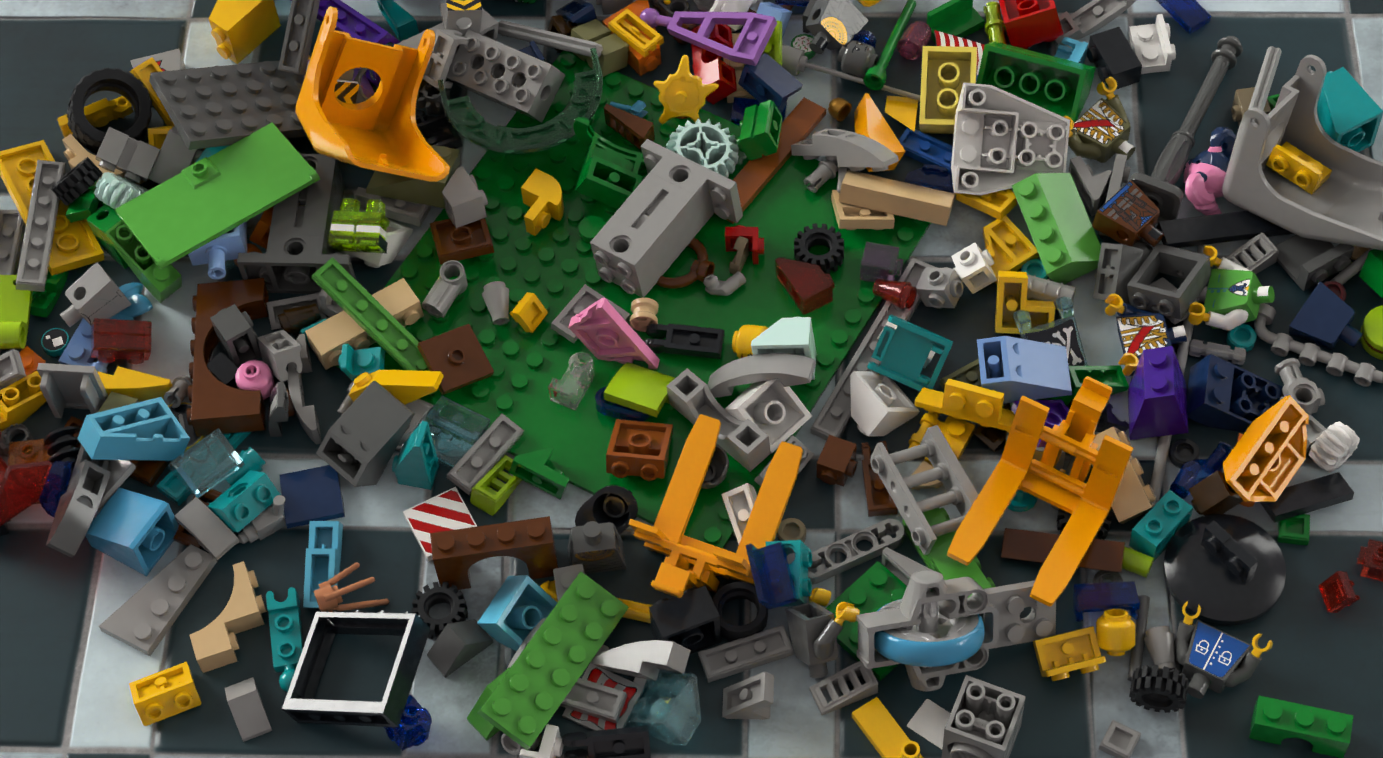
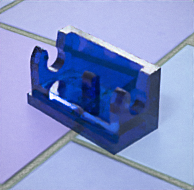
(1105, 596)

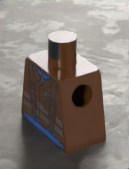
(1129, 217)

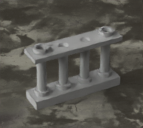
(946, 469)

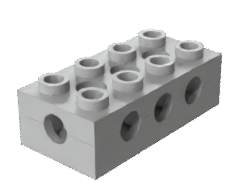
(505, 76)

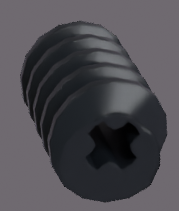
(63, 445)

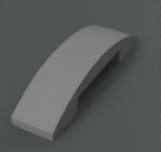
(1091, 18)
(788, 368)
(306, 414)

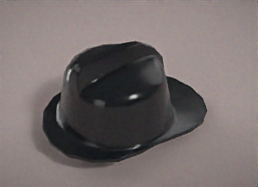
(609, 505)

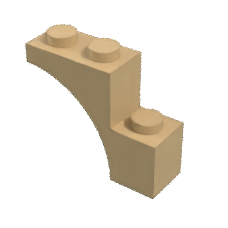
(217, 641)

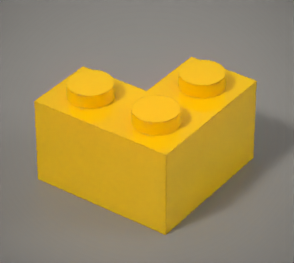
(1013, 297)

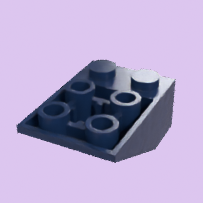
(1228, 395)

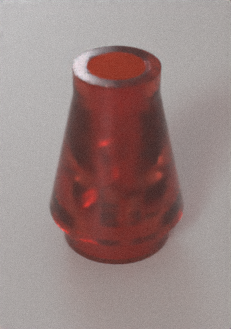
(896, 292)

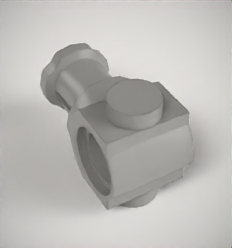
(1298, 386)

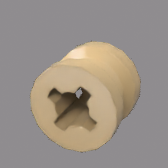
(643, 313)

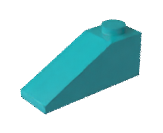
(417, 459)

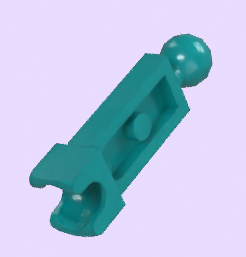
(285, 635)

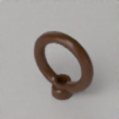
(699, 270)

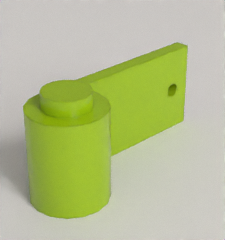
(14, 313)

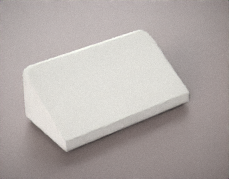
(739, 505)

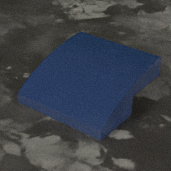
(312, 496)

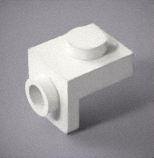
(550, 745)

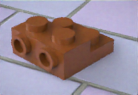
(639, 449)

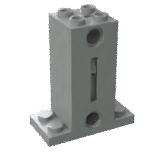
(661, 219)

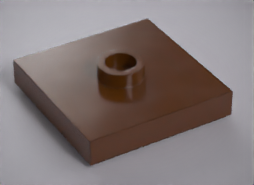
(461, 242)
(457, 357)

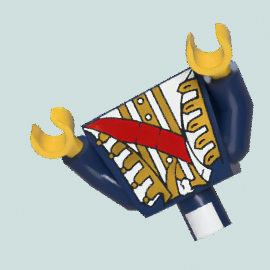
(1140, 331)

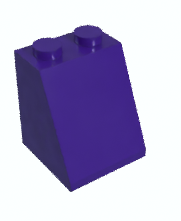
(1157, 396)

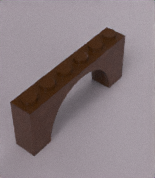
(213, 402)

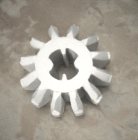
(1334, 446)

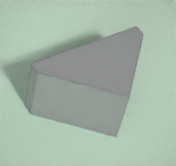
(247, 709)

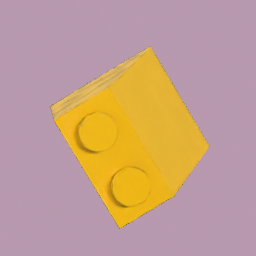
(242, 26)

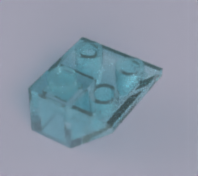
(669, 708)

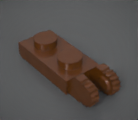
(877, 496)

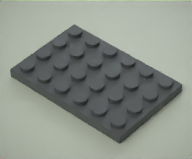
(229, 101)

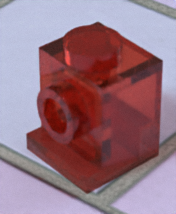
(1371, 560)

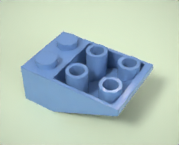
(1023, 368)

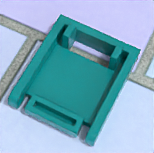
(906, 351)

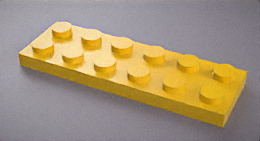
(73, 242)

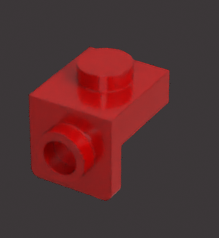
(756, 244)

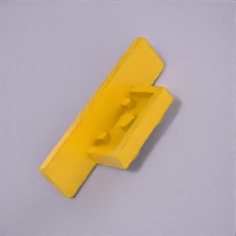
(967, 403)

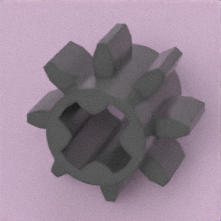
(431, 99)

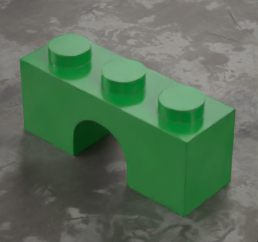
(1323, 728)

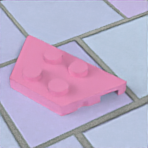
(610, 335)

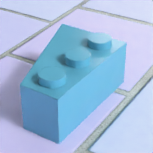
(134, 433)

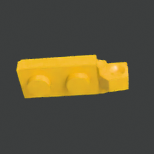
(100, 113)

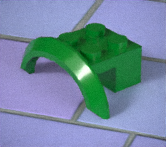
(607, 170)

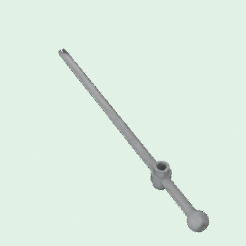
(1164, 441)

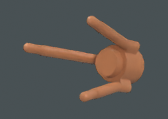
(329, 597)

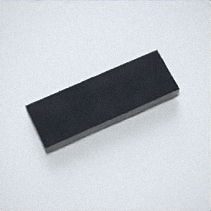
(1309, 497)

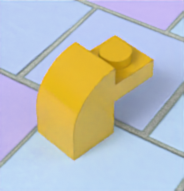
(545, 198)

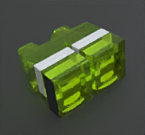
(359, 230)

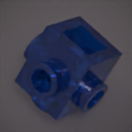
(413, 727)

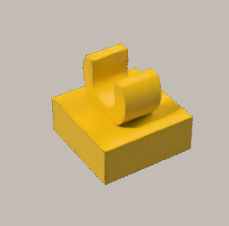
(529, 312)

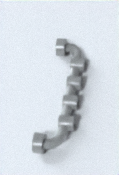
(1310, 353)

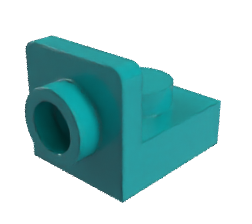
(356, 362)

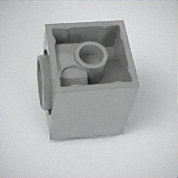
(983, 721)

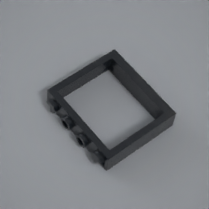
(325, 625)

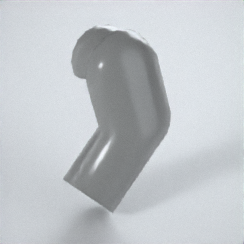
(724, 288)

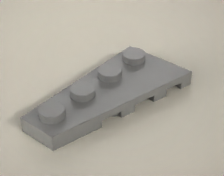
(156, 606)

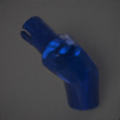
(1199, 469)

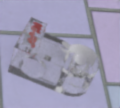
(574, 382)

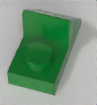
(533, 470)

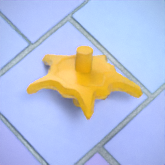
(682, 93)

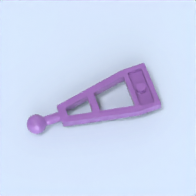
(748, 46)

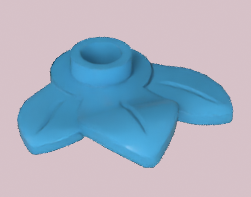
(139, 303)

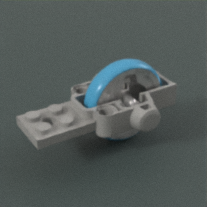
(940, 628)

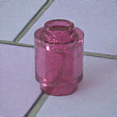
(914, 38)

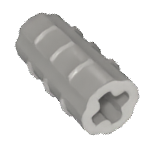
(1046, 290)

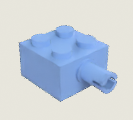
(220, 250)

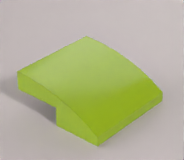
(639, 389)

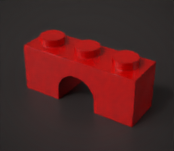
(711, 68)

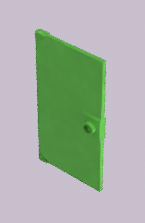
(216, 195)

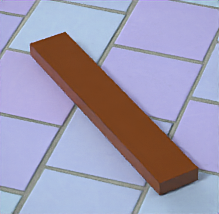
(760, 171)

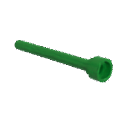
(876, 75)

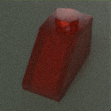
(805, 283)

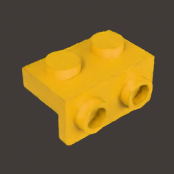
(1068, 652)

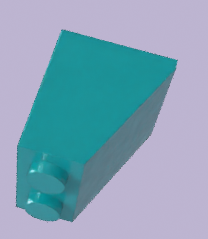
(1348, 111)

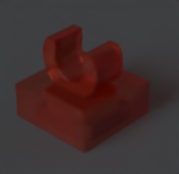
(1338, 592)

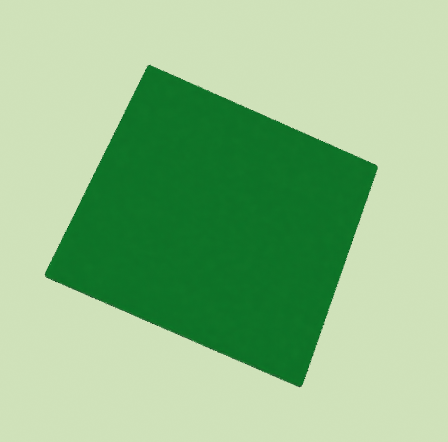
(561, 263)

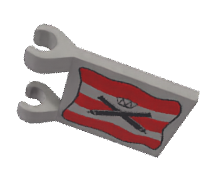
(601, 676)

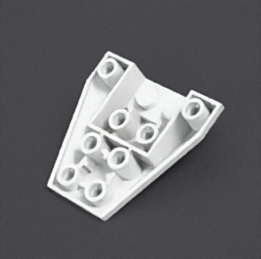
(1003, 140)

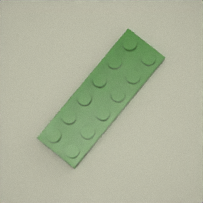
(553, 661)

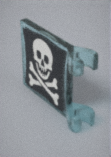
(1058, 332)

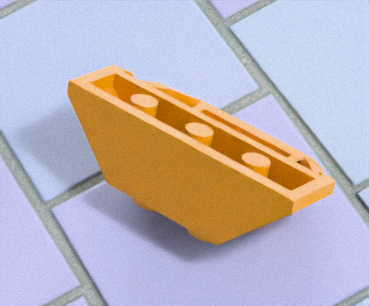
(1268, 453)

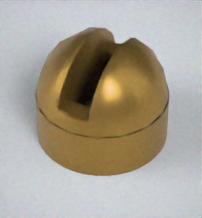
(839, 108)

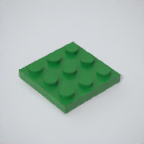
(868, 594)

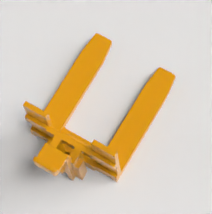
(1019, 471)
(695, 562)

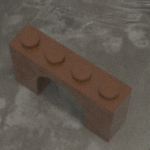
(524, 539)

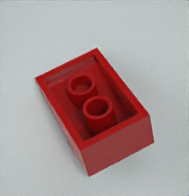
(1030, 21)

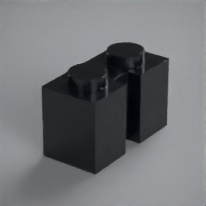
(1114, 57)

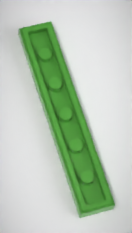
(370, 315)

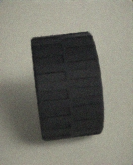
(108, 80)

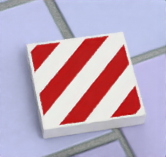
(438, 514)

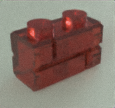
(121, 340)

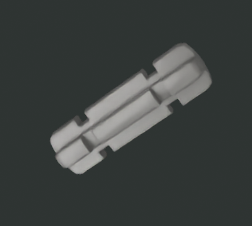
(1222, 351)

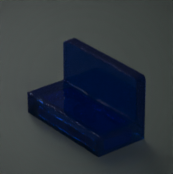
(771, 575)

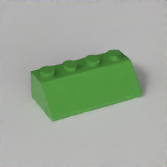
(1058, 225)

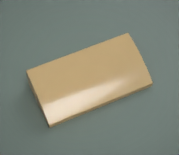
(896, 197)

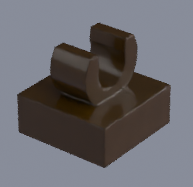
(558, 25)

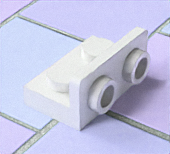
(1153, 45)

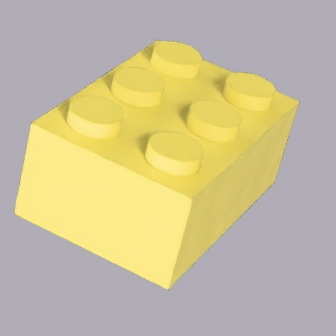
(941, 85)

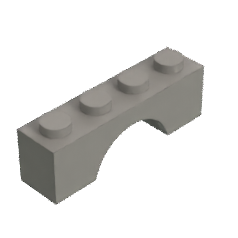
(738, 438)

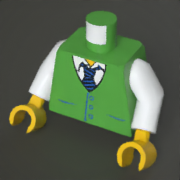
(1231, 295)

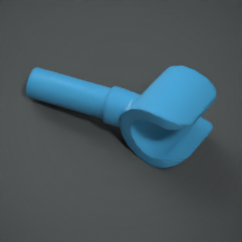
(635, 109)

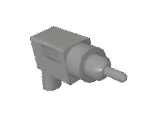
(265, 523)

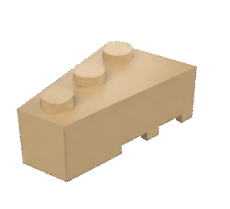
(1132, 496)

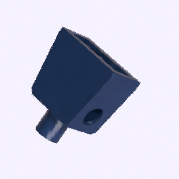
(1325, 320)

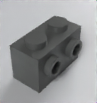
(236, 335)

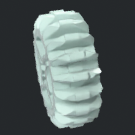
(714, 144)
(117, 190)

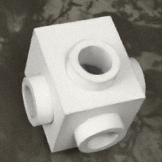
(970, 263)

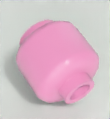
(255, 376)

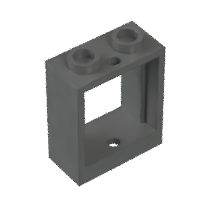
(1174, 262)

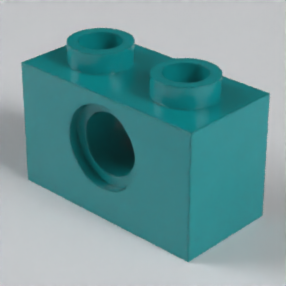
(244, 500)

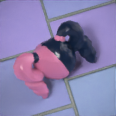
(1207, 171)

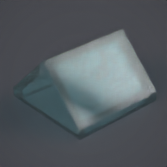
(206, 463)

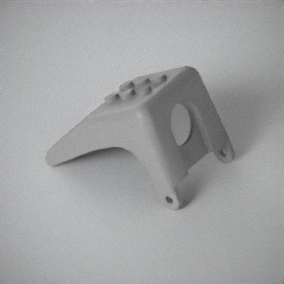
(1343, 208)

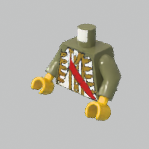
(1102, 128)

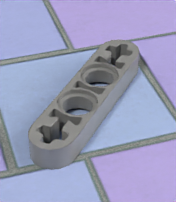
(853, 554)

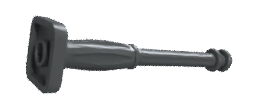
(1161, 184)

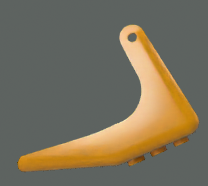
(381, 130)

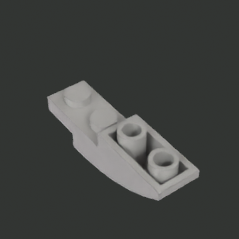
(848, 148)

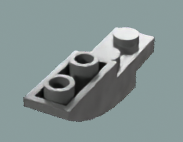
(78, 504)

